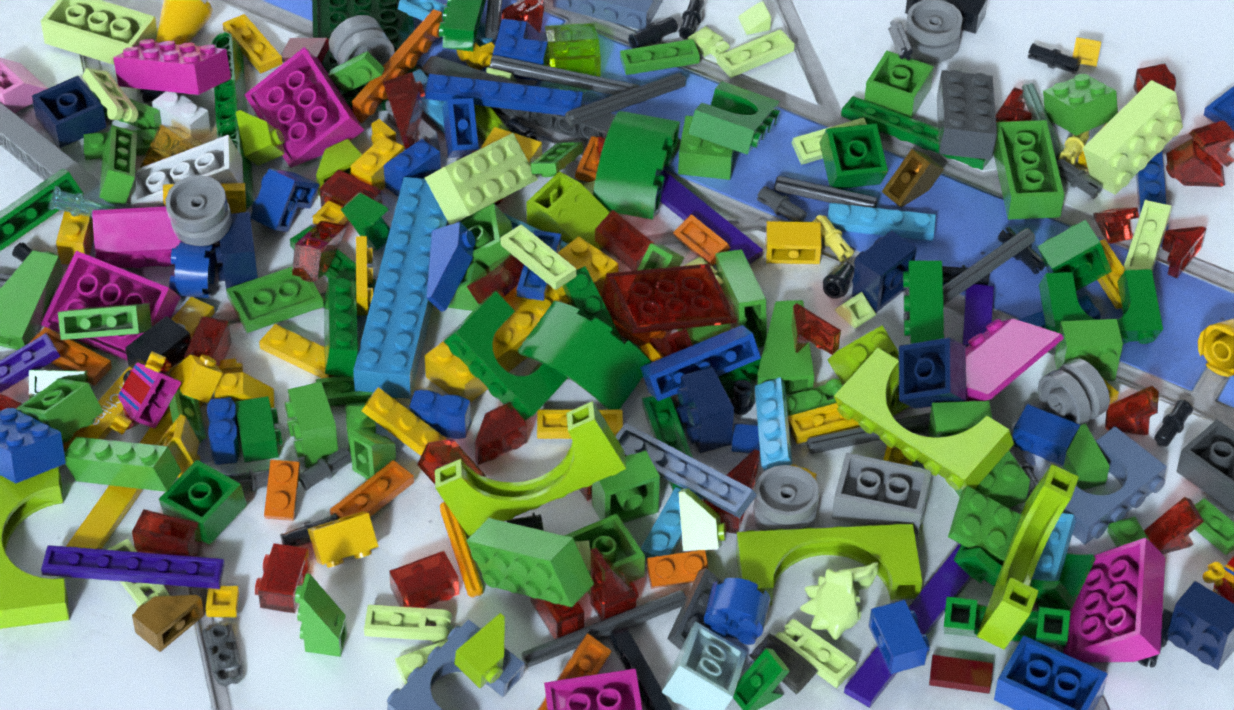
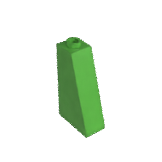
(743, 293)
(27, 297)
(780, 356)

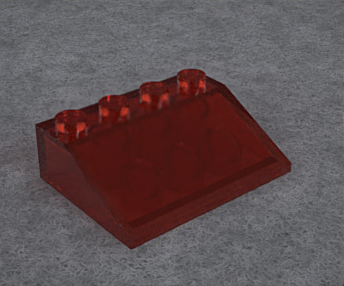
(666, 299)

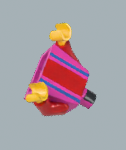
(145, 394)

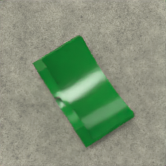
(632, 163)
(586, 354)
(1050, 594)

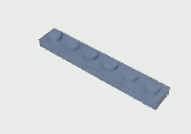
(688, 472)

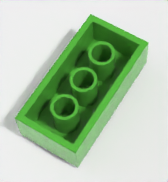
(1028, 170)
(530, 562)

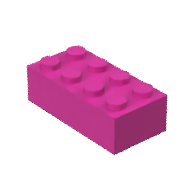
(172, 67)

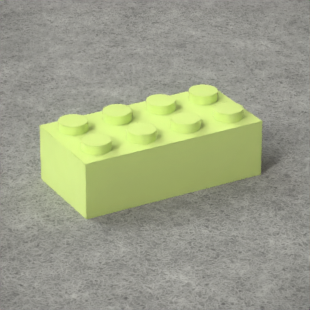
(96, 28)
(1133, 137)
(481, 179)

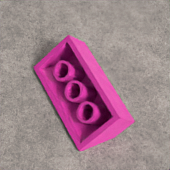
(134, 237)

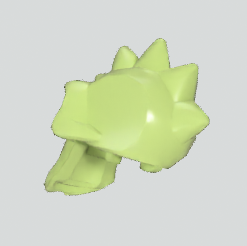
(836, 598)

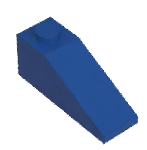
(449, 260)

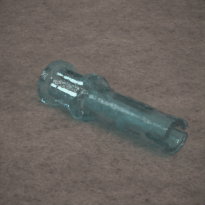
(74, 203)

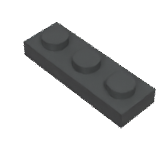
(693, 607)

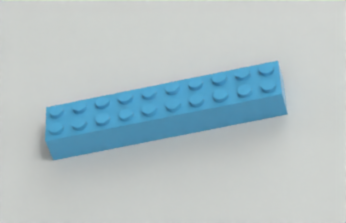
(399, 304)

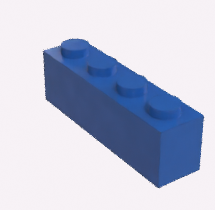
(721, 352)

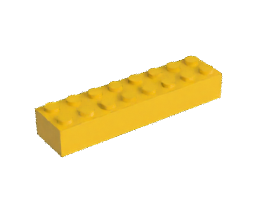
(454, 376)

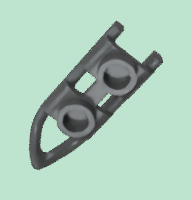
(224, 658)

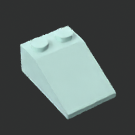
(705, 671)

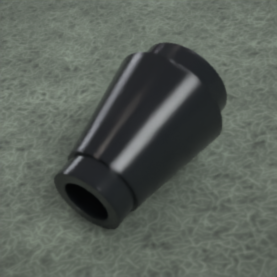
(838, 281)

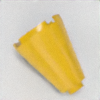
(182, 20)
(1217, 346)

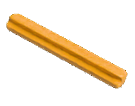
(462, 552)

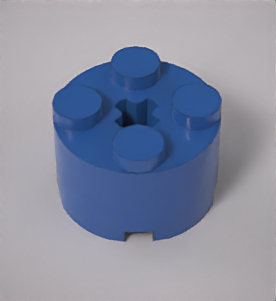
(193, 270)
(737, 610)

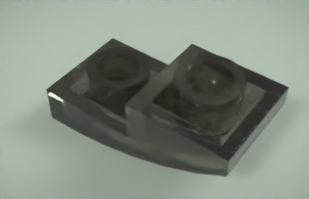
(800, 669)

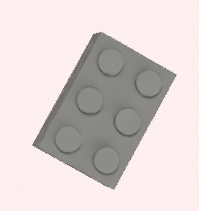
(880, 492)

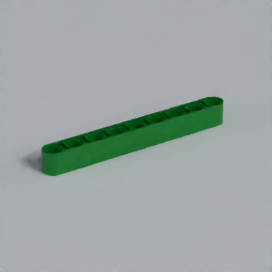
(229, 100)

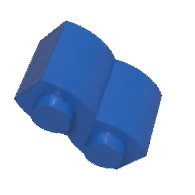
(444, 413)
(223, 431)

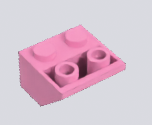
(17, 85)

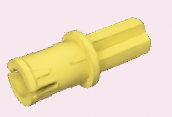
(1074, 147)
(833, 238)

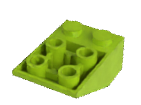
(566, 209)
(852, 356)

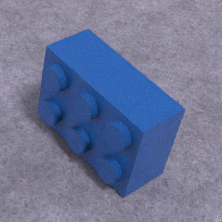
(27, 446)
(1048, 680)

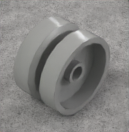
(933, 30)
(358, 36)
(198, 210)
(1074, 392)
(785, 499)

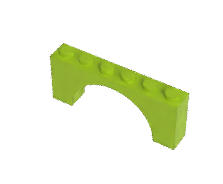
(591, 457)
(958, 458)
(767, 554)
(1012, 594)
(26, 597)

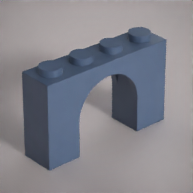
(623, 12)
(1138, 475)
(417, 691)

